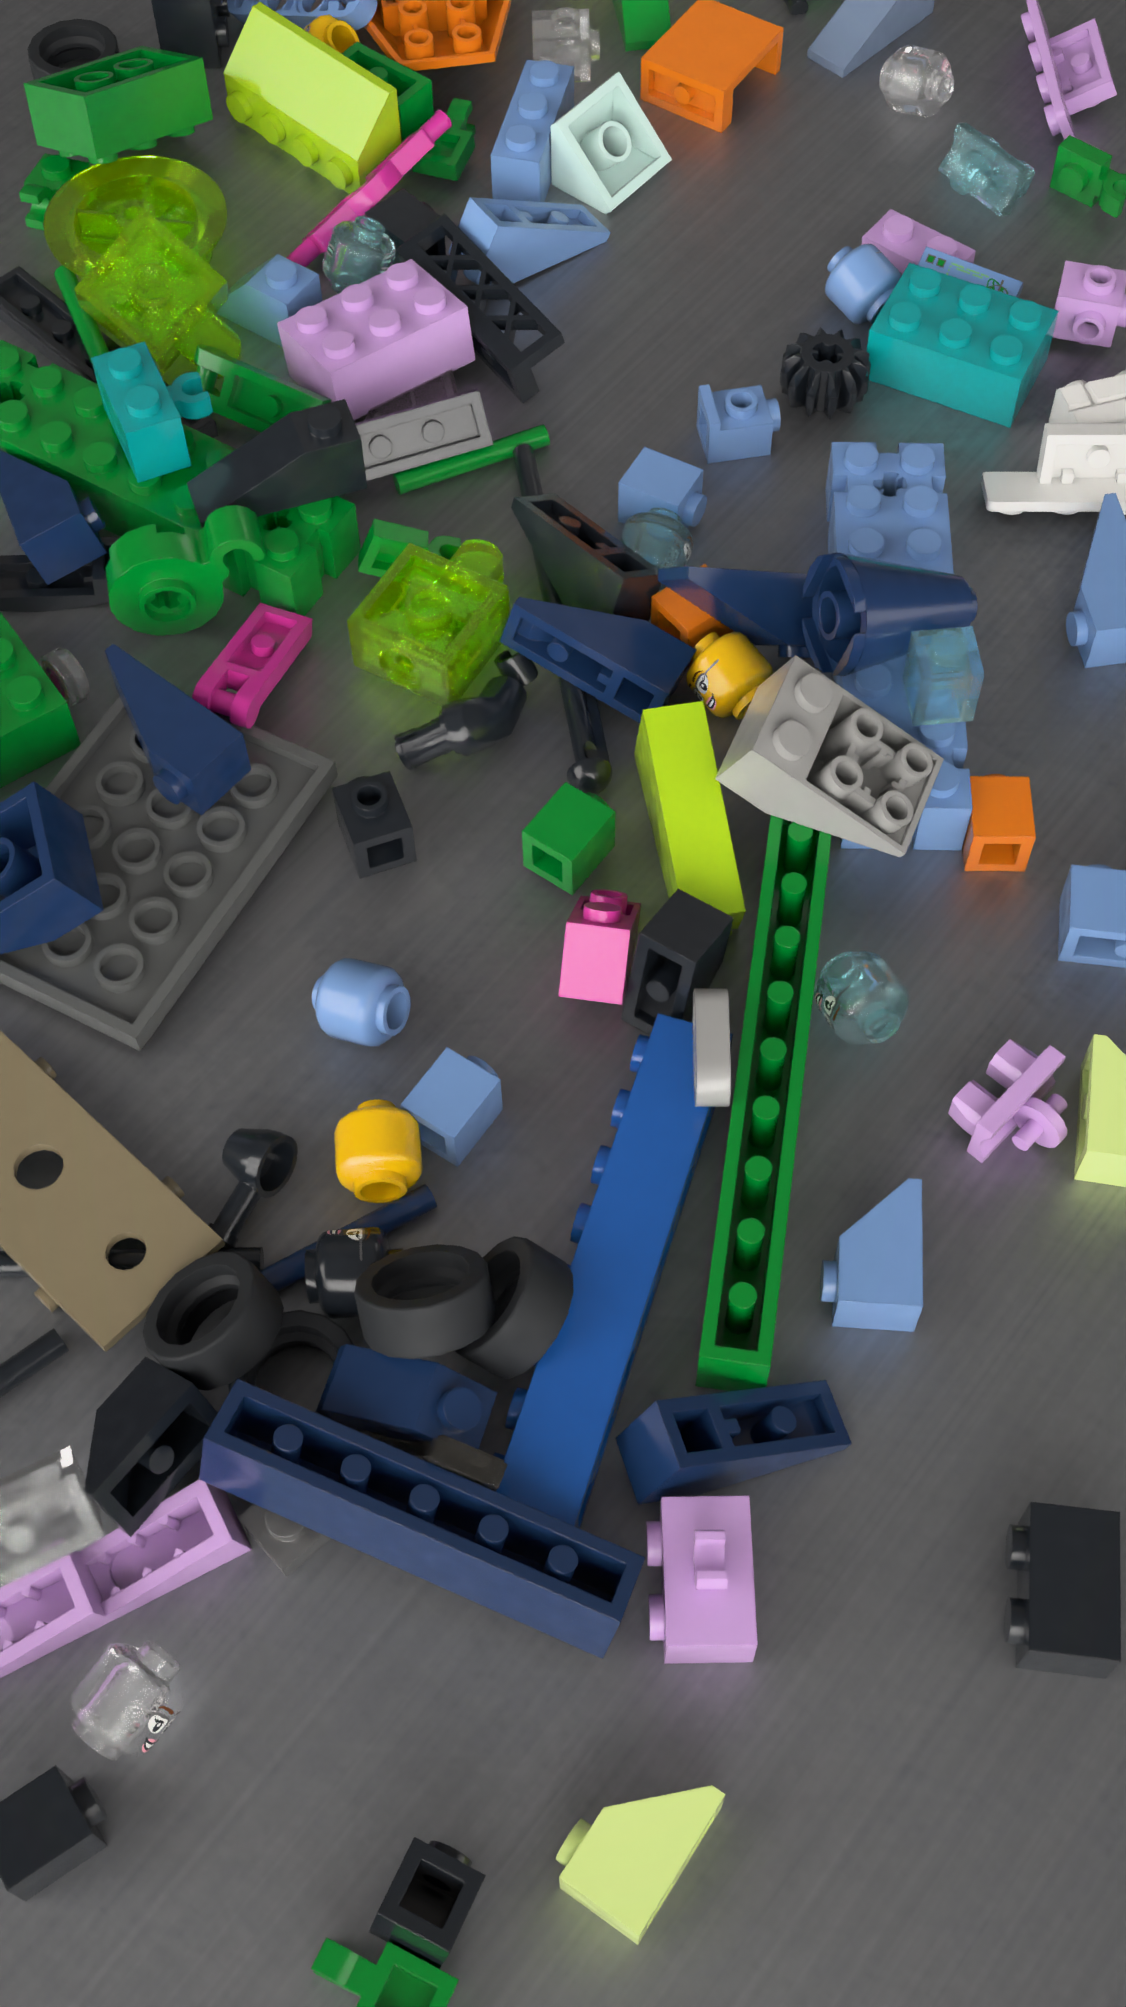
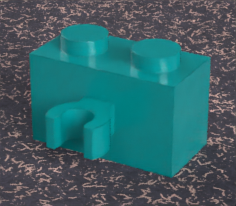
(147, 411)

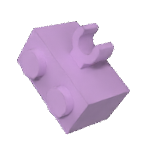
(705, 1580)

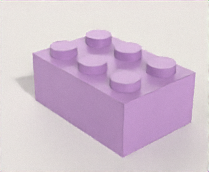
(378, 338)

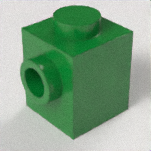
(569, 837)

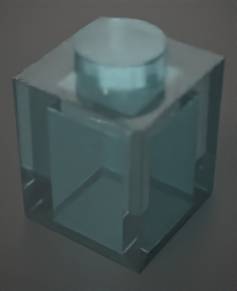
(943, 675)

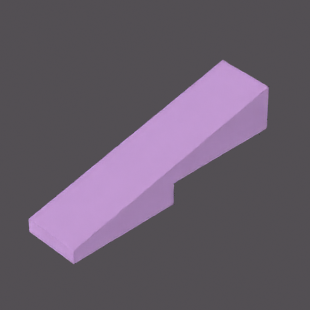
(118, 1574)

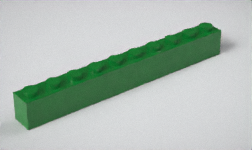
(765, 1113)

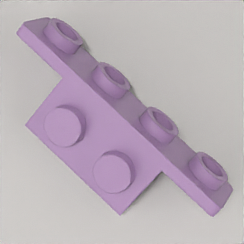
(1073, 68)

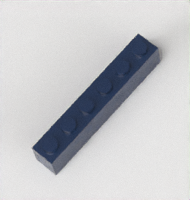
(420, 1518)

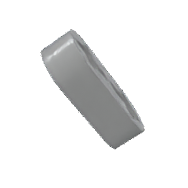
(711, 1047)

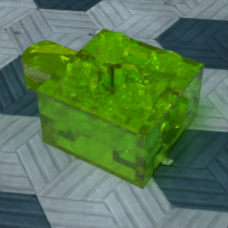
(159, 294)
(433, 620)

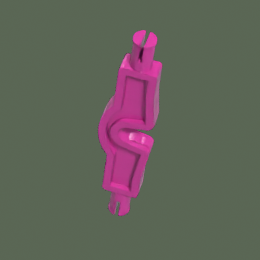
(378, 184)

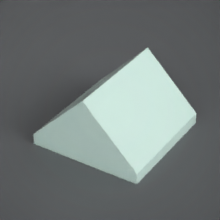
(605, 147)

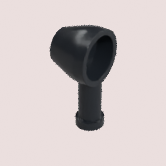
(262, 1165)

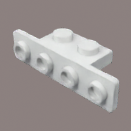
(1072, 474)

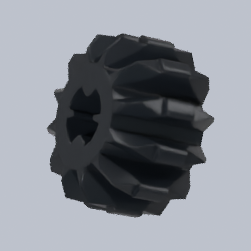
(825, 372)

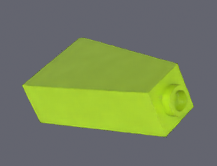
(688, 806)

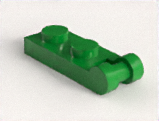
(250, 393)

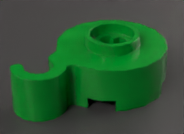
(175, 579)

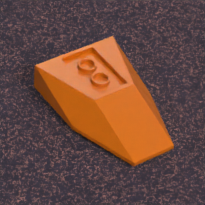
(439, 31)

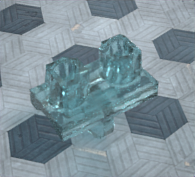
(985, 170)

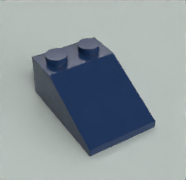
(44, 870)

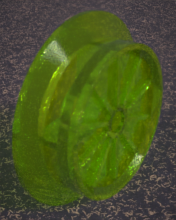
(105, 199)

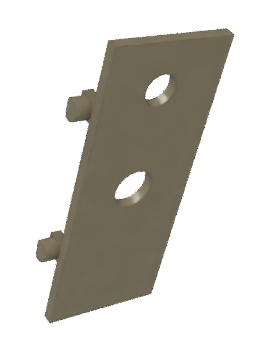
(101, 1197)

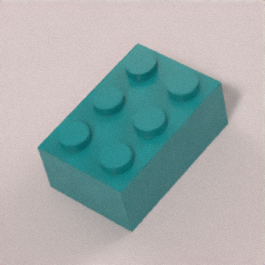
(960, 344)

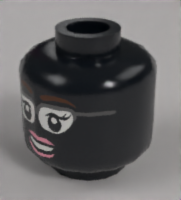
(337, 1264)

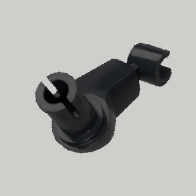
(472, 722)

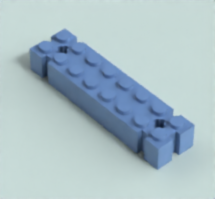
(897, 513)

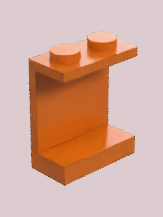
(705, 58)

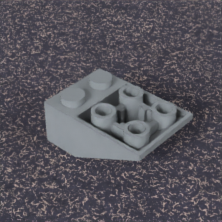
(829, 761)

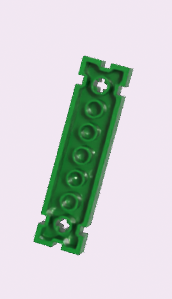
(63, 428)

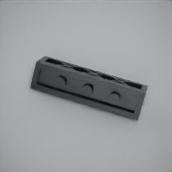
(489, 342)

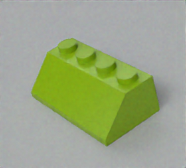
(311, 99)

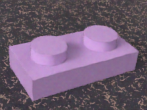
(905, 241)

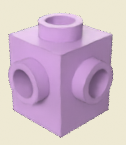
(1090, 303)

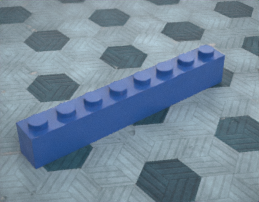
(616, 1271)

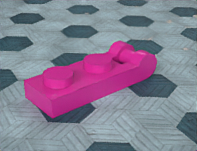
(253, 663)

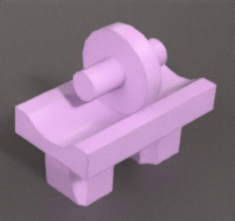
(1027, 1083)

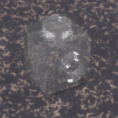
(566, 39)

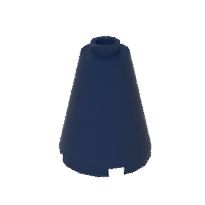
(871, 606)

